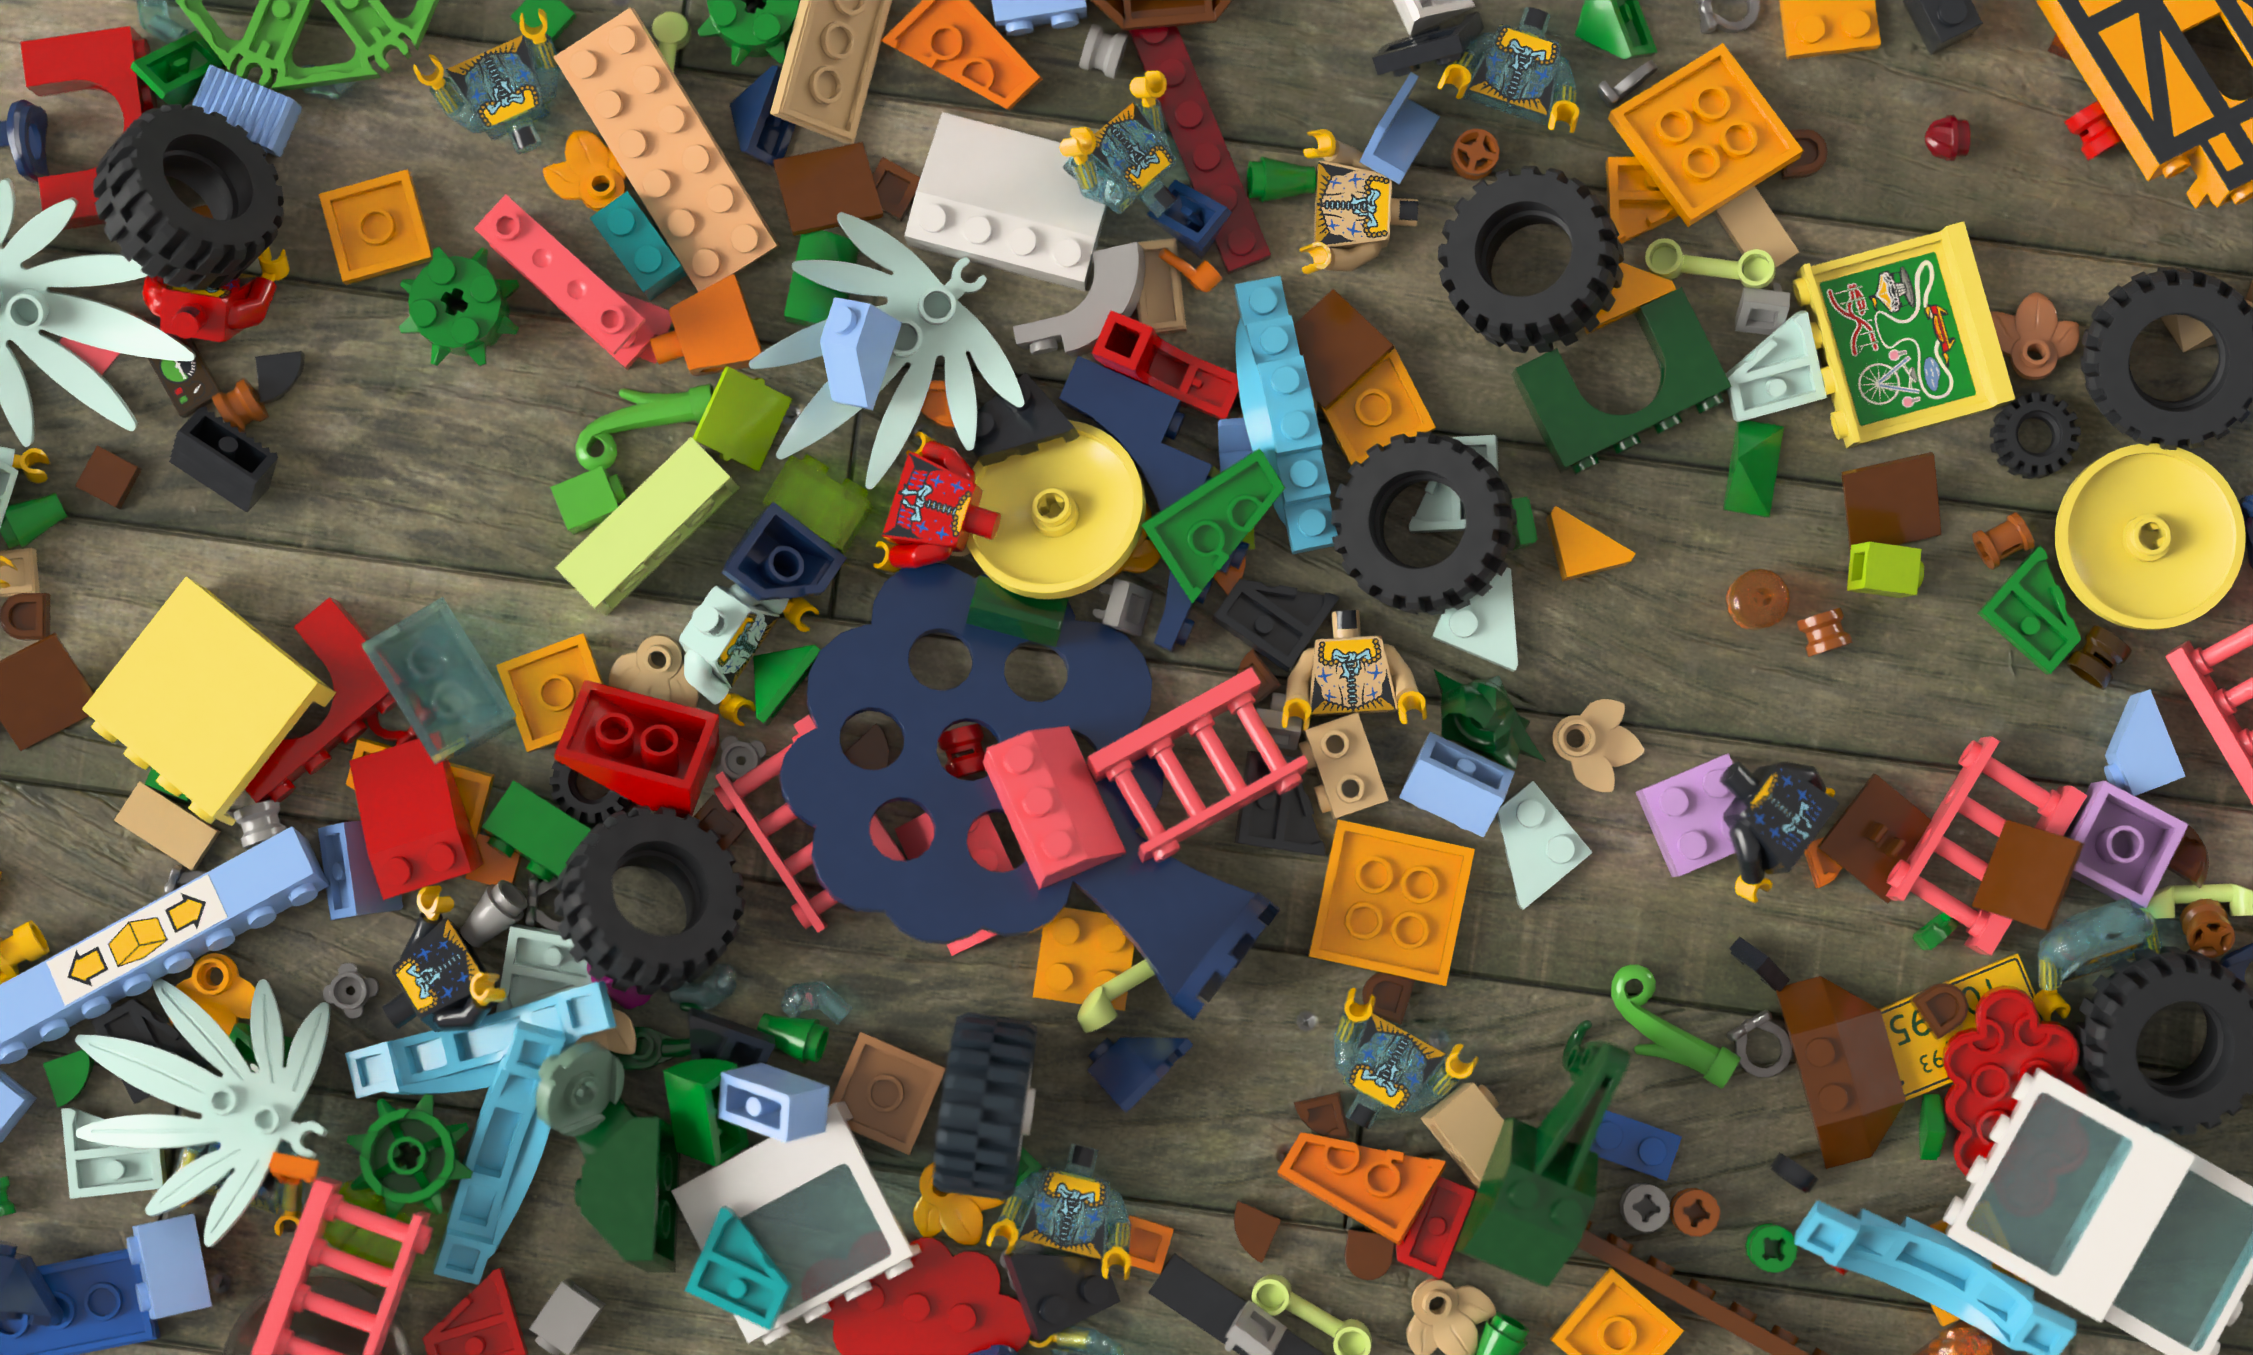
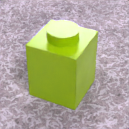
(1885, 570)

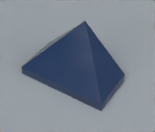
(757, 130)
(1192, 218)

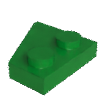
(2033, 613)

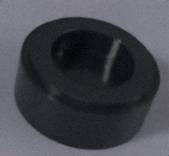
(1793, 1173)

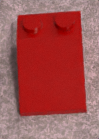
(640, 746)
(412, 819)

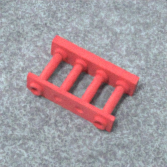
(566, 281)
(2216, 705)
(1157, 742)
(732, 796)
(2057, 813)
(311, 1250)

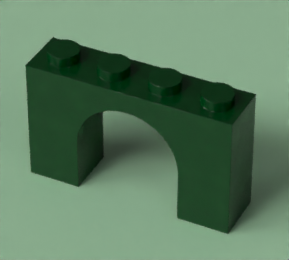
(1580, 432)

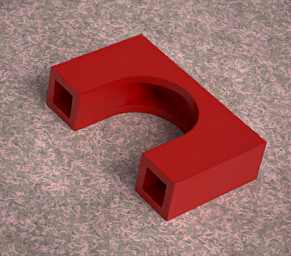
(80, 63)
(358, 695)

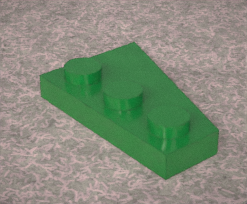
(1212, 520)

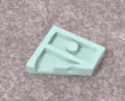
(1777, 372)
(1537, 843)
(538, 966)

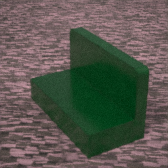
(1015, 614)

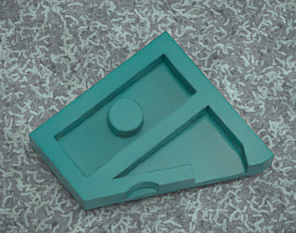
(739, 1273)

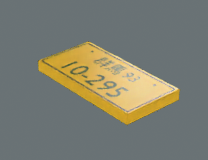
(1914, 1047)

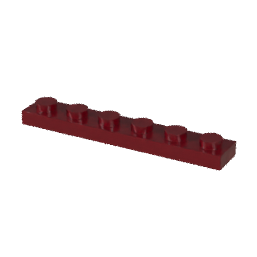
(1201, 144)

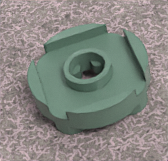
(562, 1077)

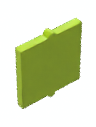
(742, 418)

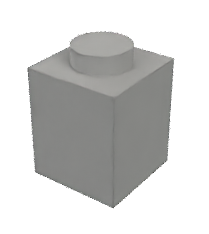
(566, 1318)

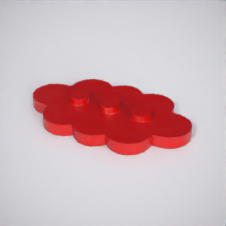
(1992, 1060)
(932, 1309)

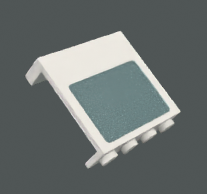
(2067, 1193)
(811, 1212)
(2191, 1266)

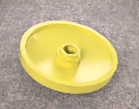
(1064, 515)
(2150, 537)

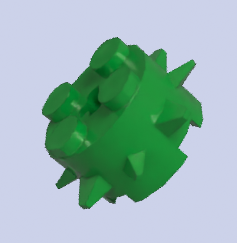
(751, 33)
(467, 331)
(384, 1148)

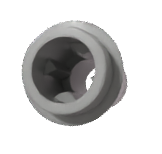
(495, 912)

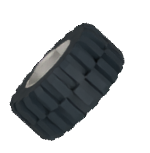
(985, 1106)

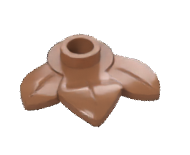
(2035, 330)

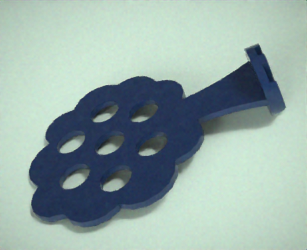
(1175, 916)

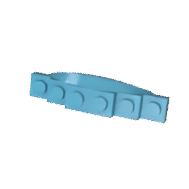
(1282, 412)
(471, 1058)
(501, 1155)
(1938, 1272)

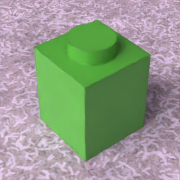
(588, 498)

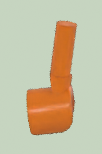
(1203, 277)

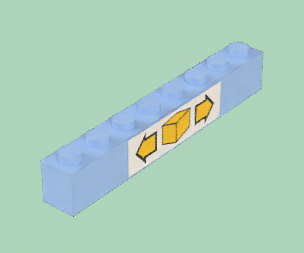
(157, 941)

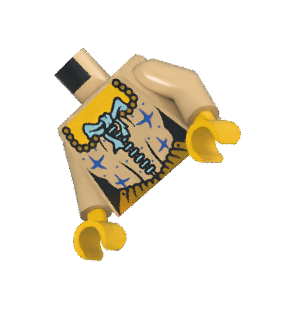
(1351, 208)
(1350, 676)

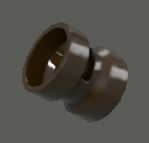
(2099, 657)

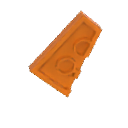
(965, 48)
(1363, 1182)

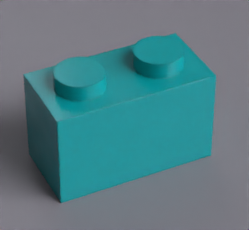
(638, 246)

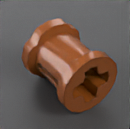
(2003, 540)

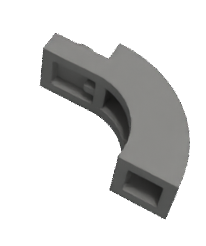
(1115, 287)

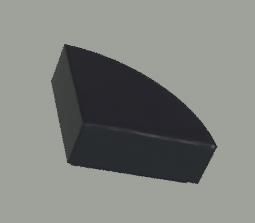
(278, 374)
(1760, 963)

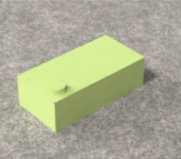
(647, 527)

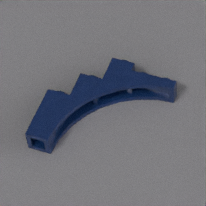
(1141, 423)

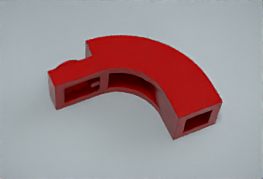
(1143, 356)

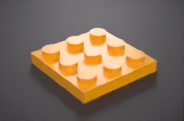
(1705, 134)
(1391, 902)

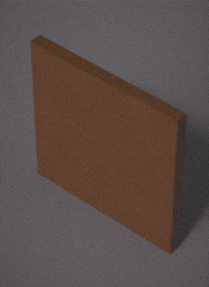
(827, 183)
(1337, 347)
(1892, 501)
(41, 692)
(1875, 835)
(2028, 875)

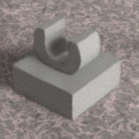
(1762, 310)
(1126, 606)
(1283, 737)
(1255, 1331)

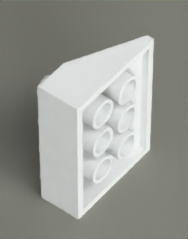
(1004, 204)

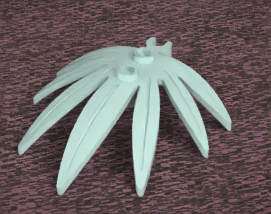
(30, 306)
(930, 327)
(239, 1110)

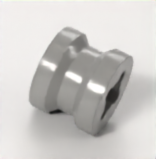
(1103, 51)
(259, 822)
(1635, 1205)

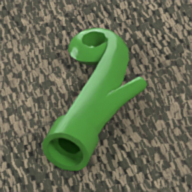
(649, 411)
(1671, 1042)

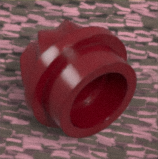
(1948, 138)

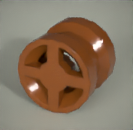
(1478, 146)
(240, 405)
(1824, 632)
(2207, 940)
(1685, 1209)

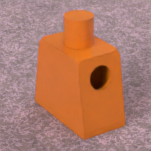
(710, 330)

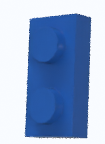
(1636, 1145)

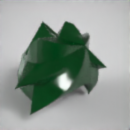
(1484, 720)

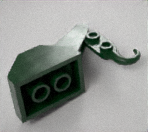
(635, 1168)
(1536, 1182)

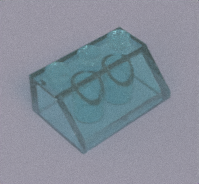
(440, 682)

